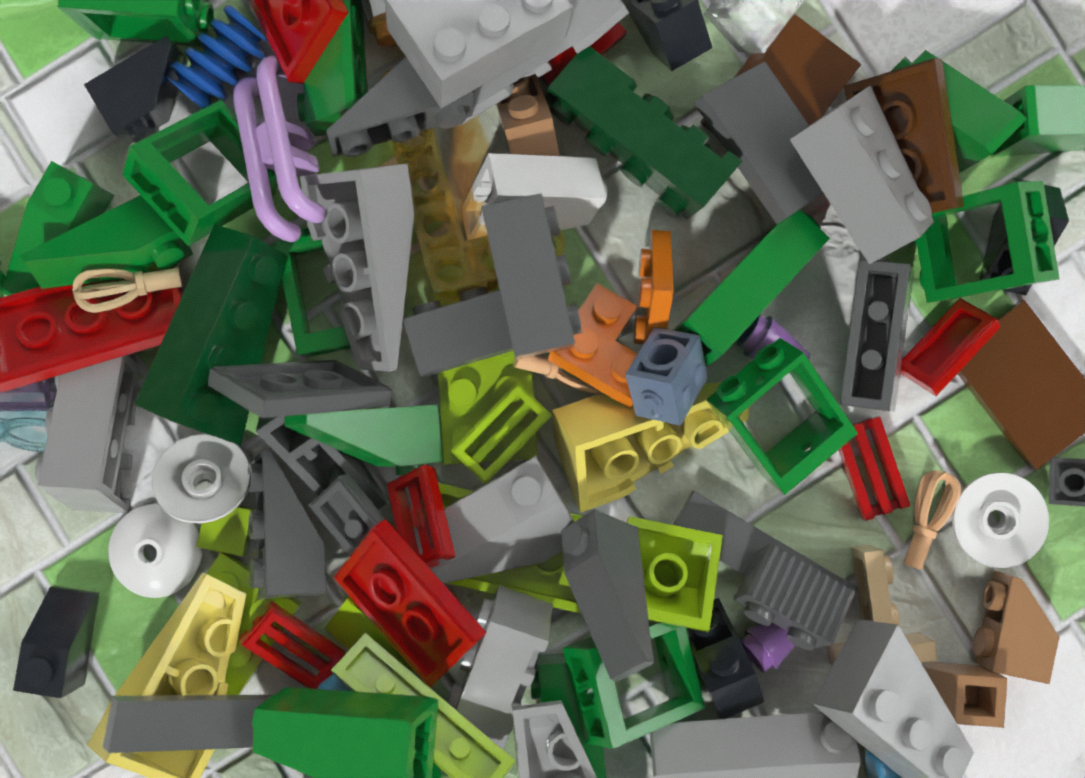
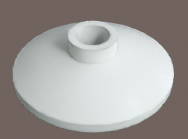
(195, 460)
(1021, 524)
(176, 550)

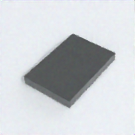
(755, 124)
(298, 387)

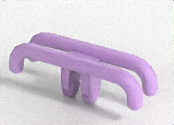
(276, 147)

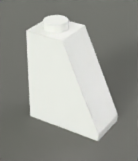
(565, 182)

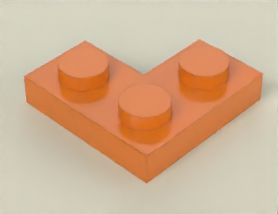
(656, 289)
(596, 353)

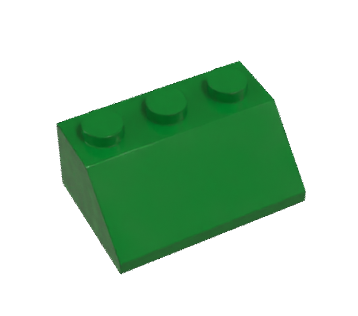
(338, 75)

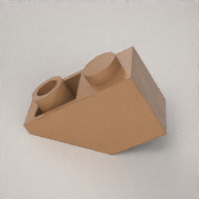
(527, 120)
(1015, 632)
(970, 692)

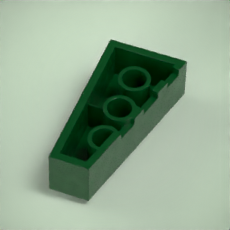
(639, 134)
(216, 323)

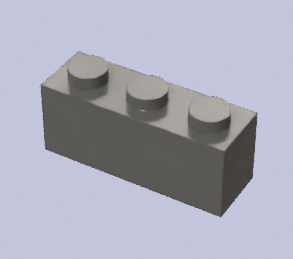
(531, 275)
(458, 332)
(877, 335)

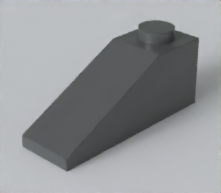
(315, 461)
(609, 587)

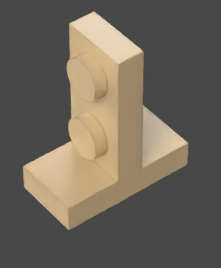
(872, 576)

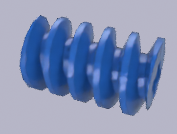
(219, 58)

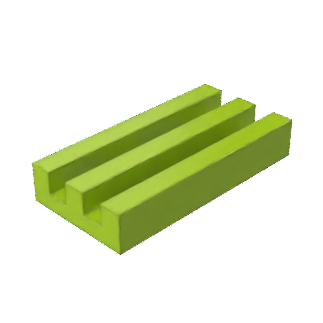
(472, 463)

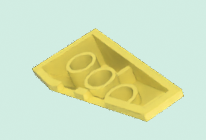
(611, 447)
(183, 659)

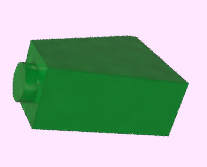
(977, 116)

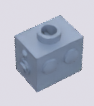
(667, 375)

